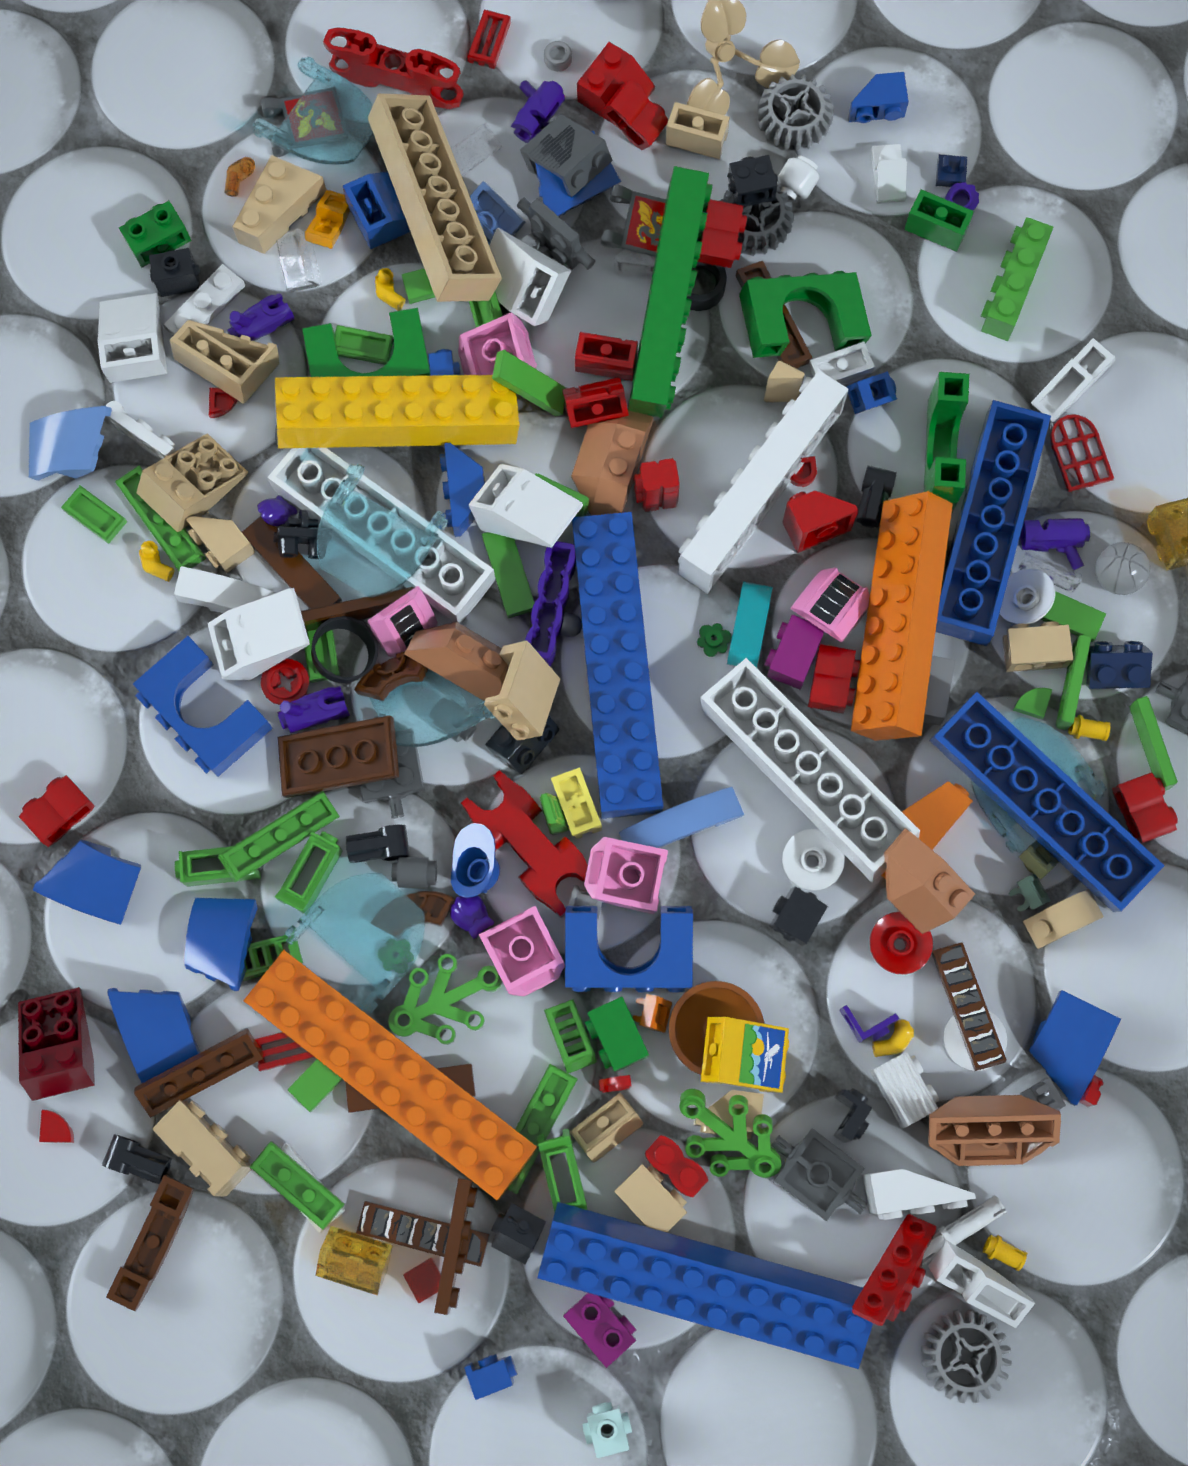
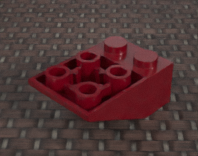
(54, 1045)

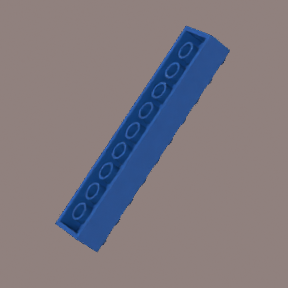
(617, 666)
(705, 1285)

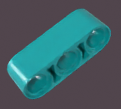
(749, 623)

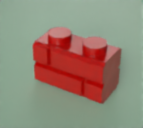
(606, 356)
(595, 402)
(657, 485)

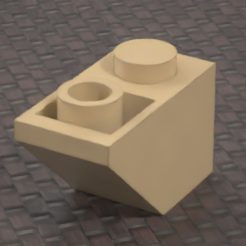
(223, 540)
(721, 1107)

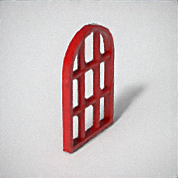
(1089, 460)

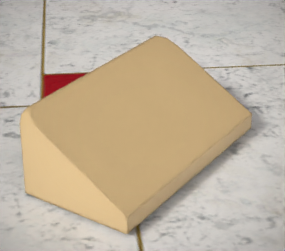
(783, 383)
(606, 1127)

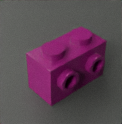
(795, 652)
(601, 1327)

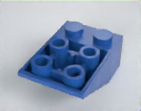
(376, 208)

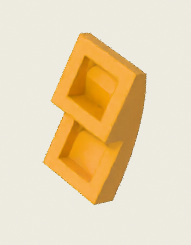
(329, 219)

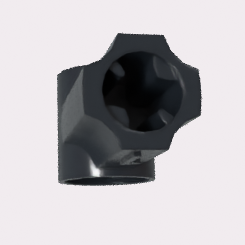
(876, 488)
(385, 844)
(129, 1157)

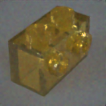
(1170, 528)
(353, 1260)

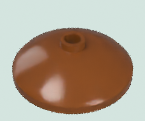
(691, 1013)

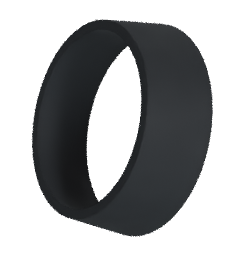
(355, 626)

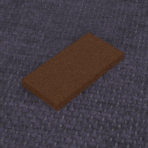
(338, 756)

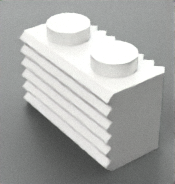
(905, 1090)

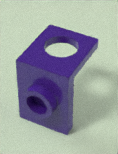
(875, 1032)

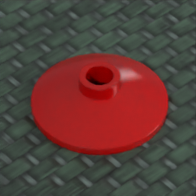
(902, 962)

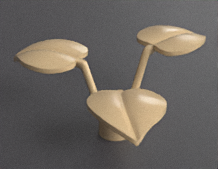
(720, 21)

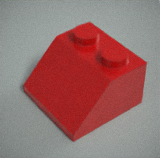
(606, 75)
(816, 518)

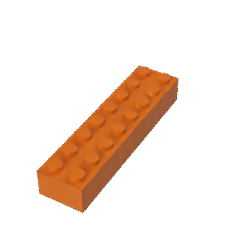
(902, 617)

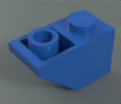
(881, 99)

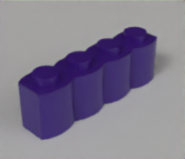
(552, 599)

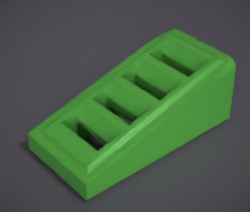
(553, 814)
(264, 945)
(579, 1060)

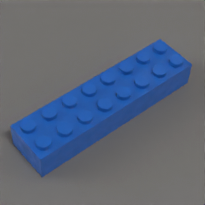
(990, 522)
(1046, 803)

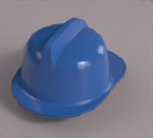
(474, 861)

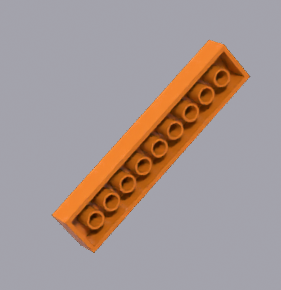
(391, 1075)

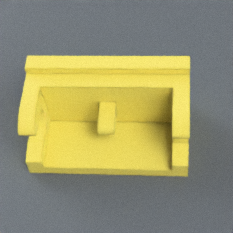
(576, 803)

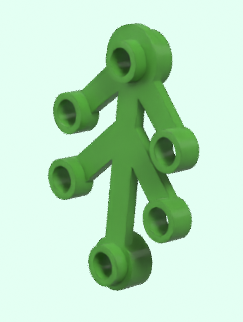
(440, 1002)
(731, 1138)

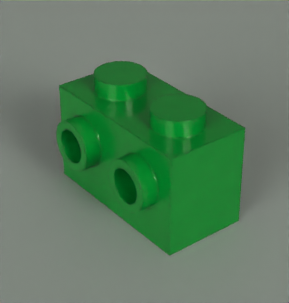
(938, 220)
(155, 232)
(617, 1035)

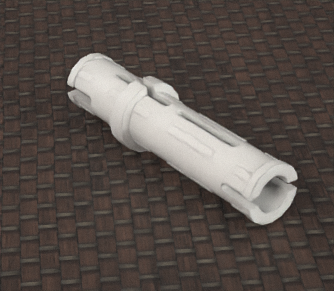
(965, 1226)

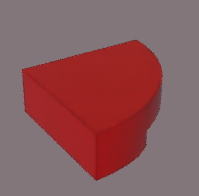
(220, 402)
(615, 1084)
(1092, 1093)
(54, 1128)

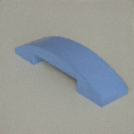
(685, 819)

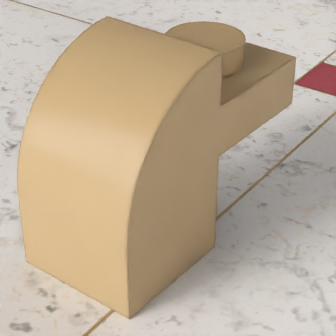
(1063, 918)

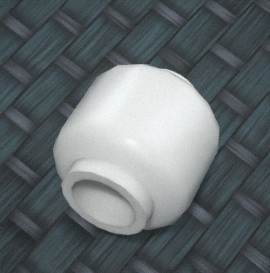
(798, 177)

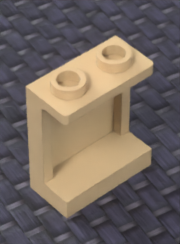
(525, 693)

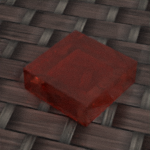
(423, 1280)

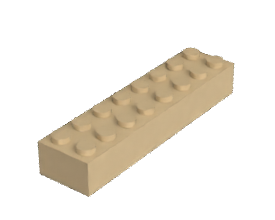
(434, 198)

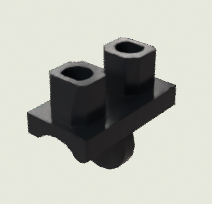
(300, 531)

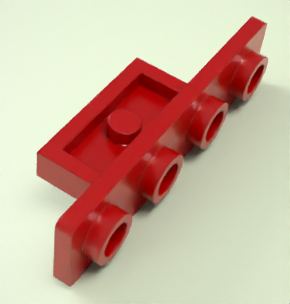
(896, 1273)

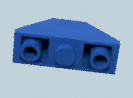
(463, 484)

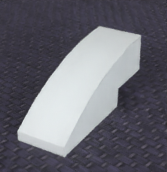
(1073, 380)
(215, 591)
(980, 1285)

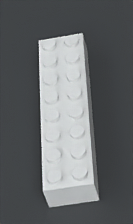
(762, 481)
(449, 574)
(806, 767)

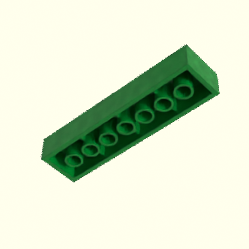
(667, 298)

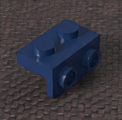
(1119, 665)

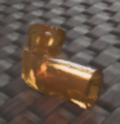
(237, 173)

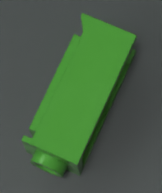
(333, 851)
(183, 868)
(556, 1146)

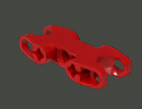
(372, 64)
(513, 824)

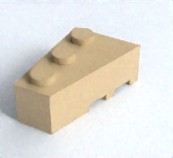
(275, 203)
(224, 359)
(203, 1147)

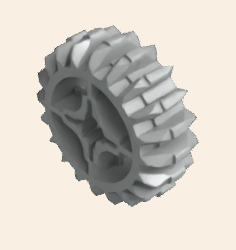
(791, 99)
(953, 1363)

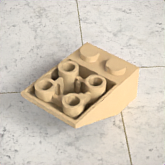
(189, 481)

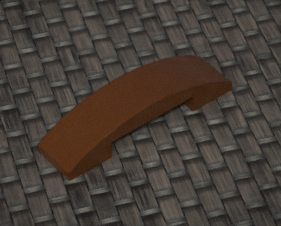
(151, 1244)

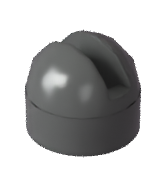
(571, 625)

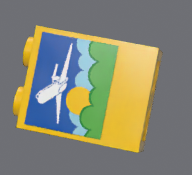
(745, 1054)

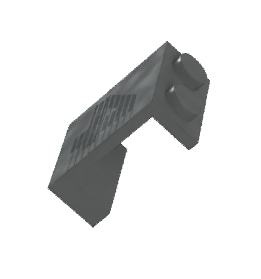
(568, 153)

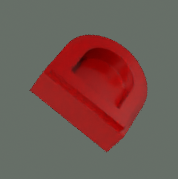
(806, 474)

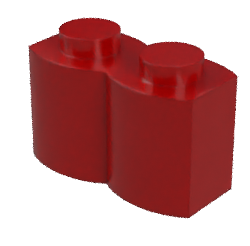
(635, 115)
(721, 234)
(832, 679)
(1144, 808)
(56, 810)
(683, 1173)

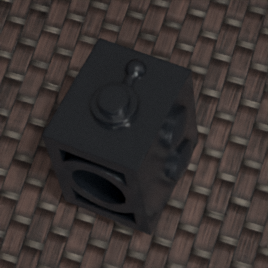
(752, 181)
(174, 272)
(797, 915)
(517, 1233)

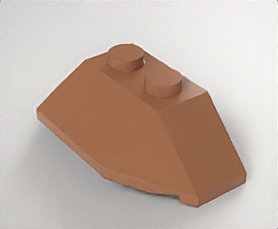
(610, 461)
(460, 658)
(923, 884)
(993, 1129)

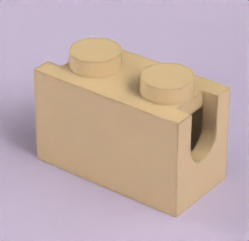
(697, 130)
(1037, 647)
(650, 1200)

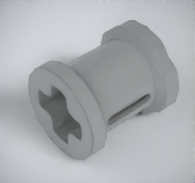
(582, 898)

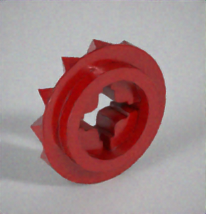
(290, 669)

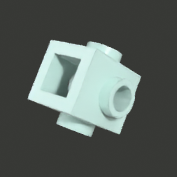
(607, 1442)

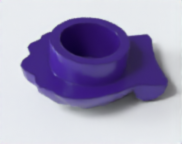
(963, 195)
(276, 510)
(471, 915)

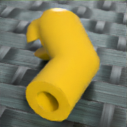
(385, 289)
(151, 561)
(898, 1041)

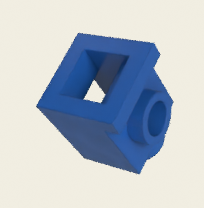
(442, 363)
(861, 394)
(491, 1375)

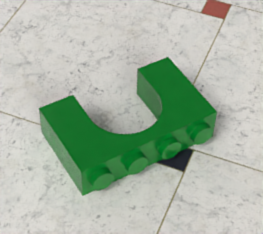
(834, 294)
(407, 358)
(945, 408)

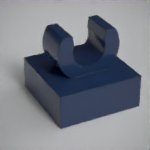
(951, 170)

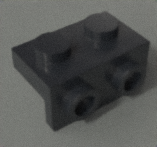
(521, 753)
(854, 1123)

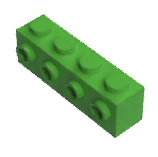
(1017, 278)

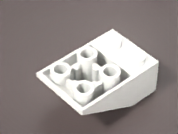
(529, 278)
(131, 338)
(523, 507)
(258, 635)
(901, 1190)

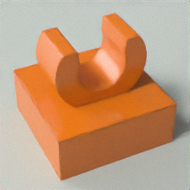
(654, 1013)

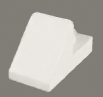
(889, 173)

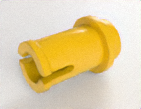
(1089, 728)
(1004, 1252)

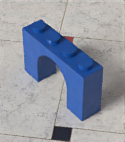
(215, 746)
(668, 968)

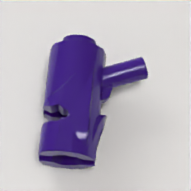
(538, 109)
(260, 318)
(1057, 534)
(312, 709)

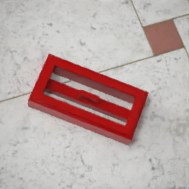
(483, 58)
(262, 1065)

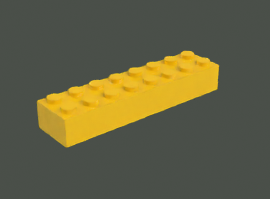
(394, 411)

